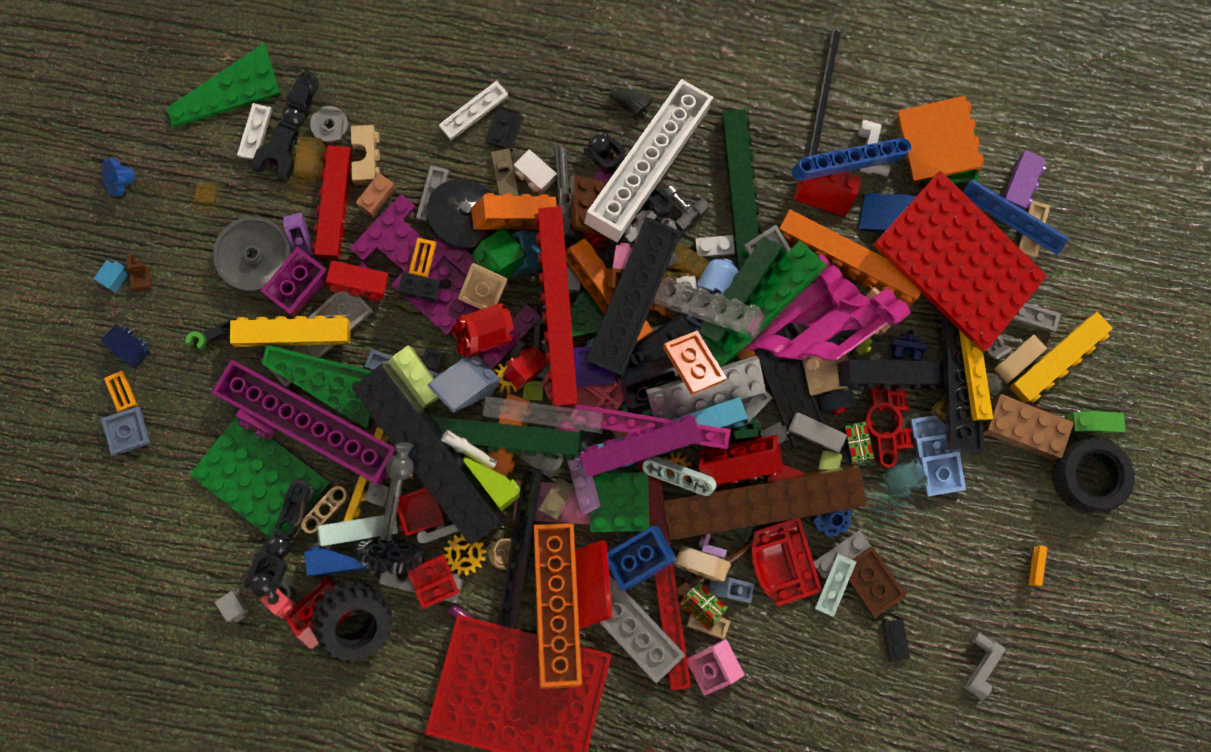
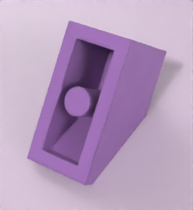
(298, 233)

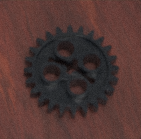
(389, 556)

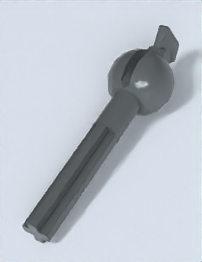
(563, 191)
(399, 468)

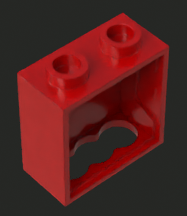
(418, 512)

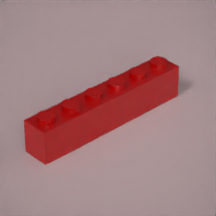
(333, 203)

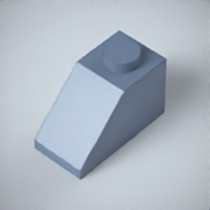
(732, 589)

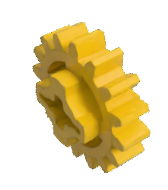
(458, 561)

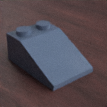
(464, 383)

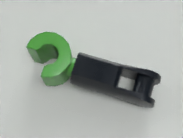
(209, 335)

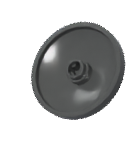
(250, 252)

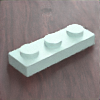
(835, 585)

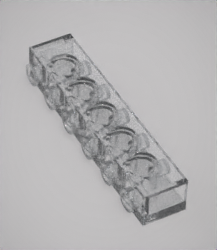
(747, 325)

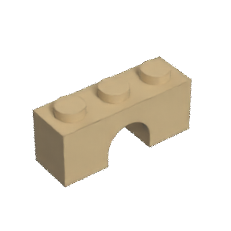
(365, 139)

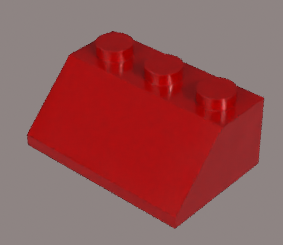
(829, 193)
(301, 615)

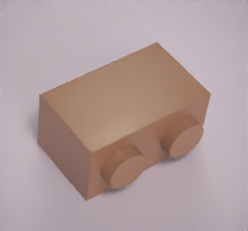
(376, 196)

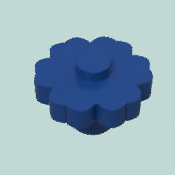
(116, 176)
(833, 522)

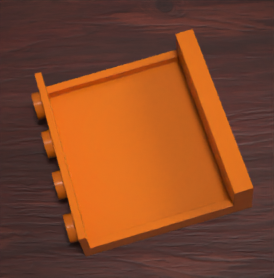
(940, 139)

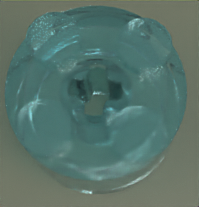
(905, 477)

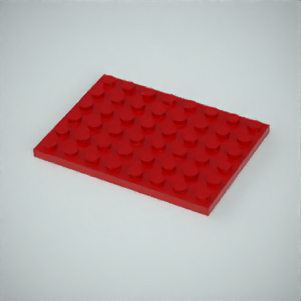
(960, 261)
(494, 696)

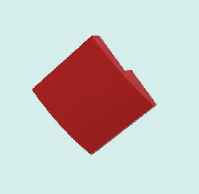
(433, 581)

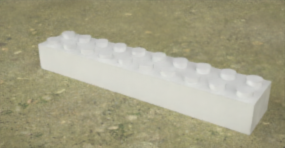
(648, 161)

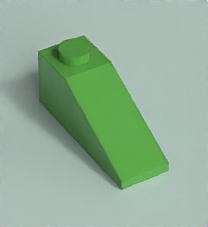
(1096, 422)

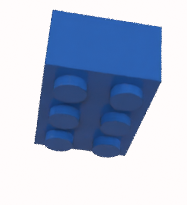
(640, 558)

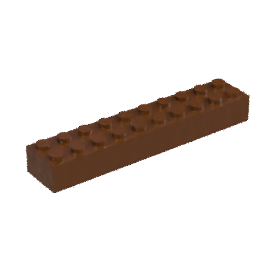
(765, 502)

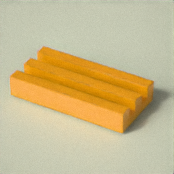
(429, 260)
(127, 406)
(1037, 566)

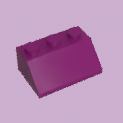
(295, 282)

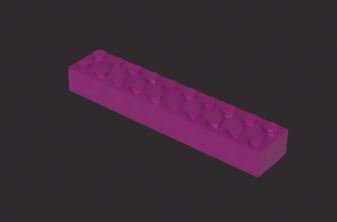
(305, 421)

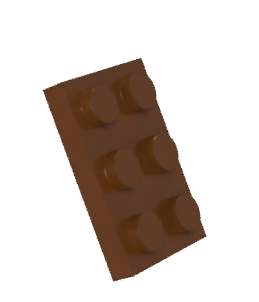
(875, 583)

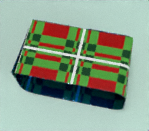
(858, 443)

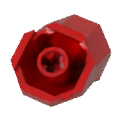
(483, 330)

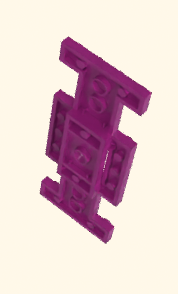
(398, 241)

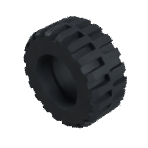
(362, 642)

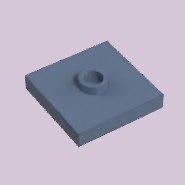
(125, 431)

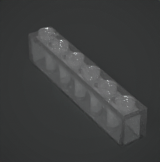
(543, 415)

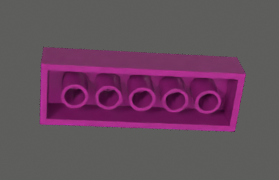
(639, 447)

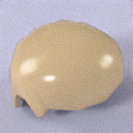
(500, 553)

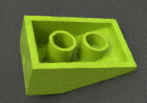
(497, 485)

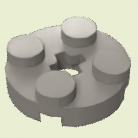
(322, 117)

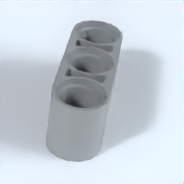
(817, 433)

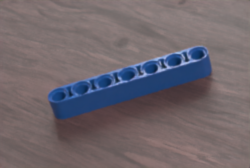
(851, 159)

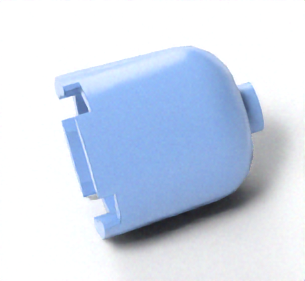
(717, 276)

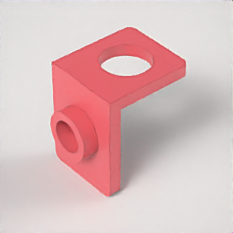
(282, 607)

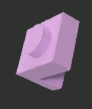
(711, 550)

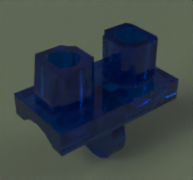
(899, 346)

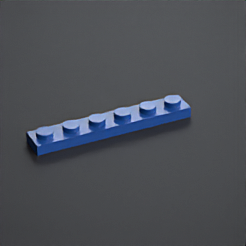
(1015, 217)

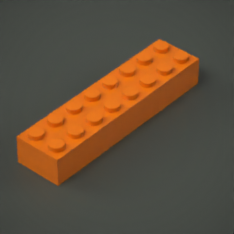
(849, 257)
(556, 606)

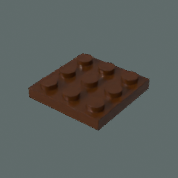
(583, 194)

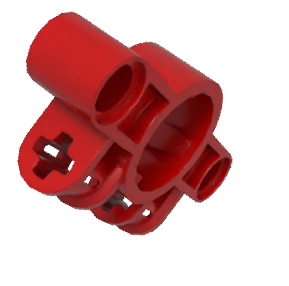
(884, 442)

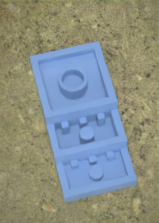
(940, 465)

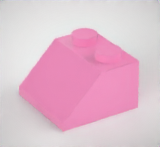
(715, 667)

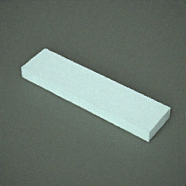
(351, 530)

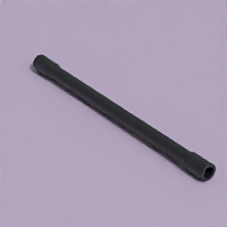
(833, 45)

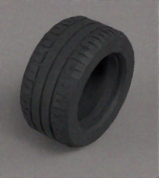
(1120, 470)

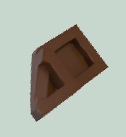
(139, 275)

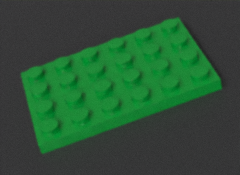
(254, 476)

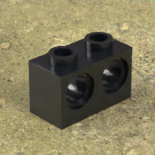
(420, 288)

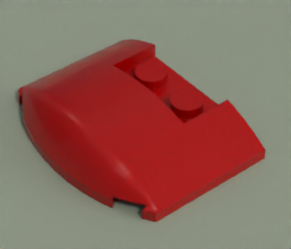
(784, 562)

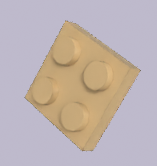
(482, 287)

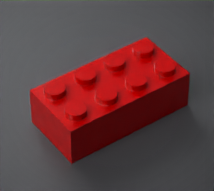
(742, 460)

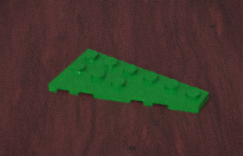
(237, 86)
(321, 378)

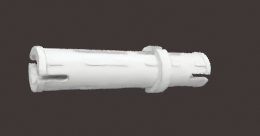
(462, 446)

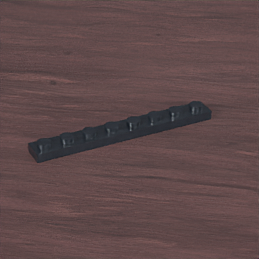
(519, 547)

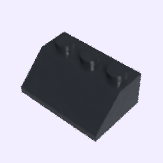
(644, 377)

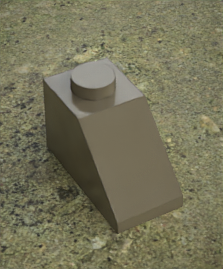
(557, 499)

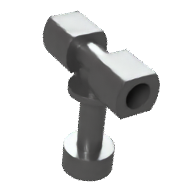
(688, 211)

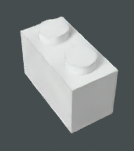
(535, 172)

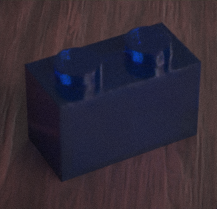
(125, 346)

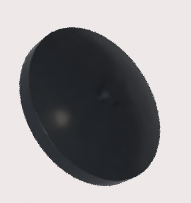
(451, 214)

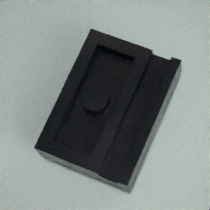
(505, 129)

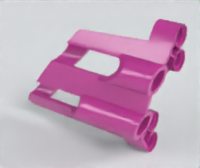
(827, 309)

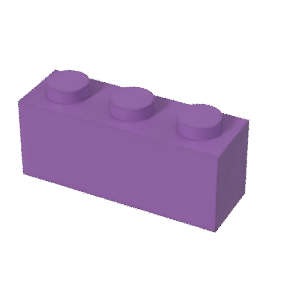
(1024, 179)

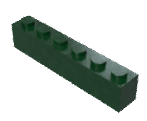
(747, 285)

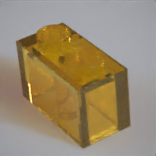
(309, 158)

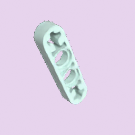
(678, 478)

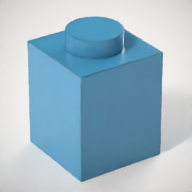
(111, 275)

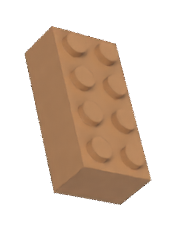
(1028, 427)

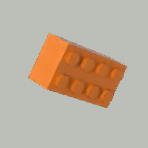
(508, 211)

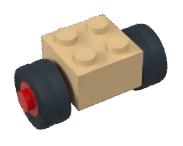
(824, 379)

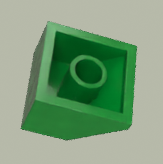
(500, 253)

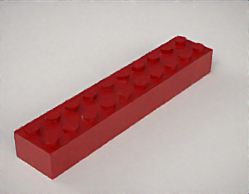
(557, 303)

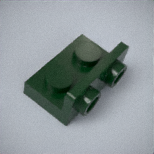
(747, 433)

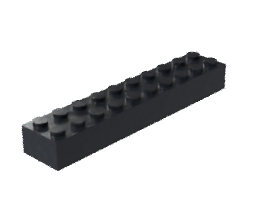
(433, 460)

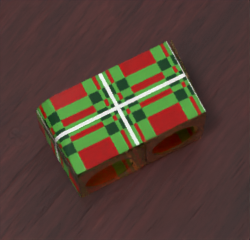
(703, 606)

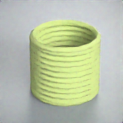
(829, 460)

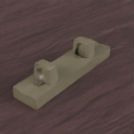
(505, 180)

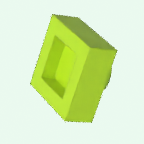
(863, 348)
(533, 391)

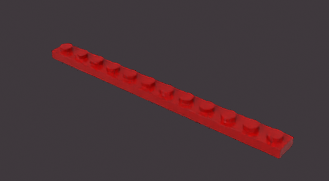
(667, 587)

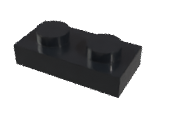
(896, 640)

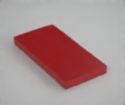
(593, 584)

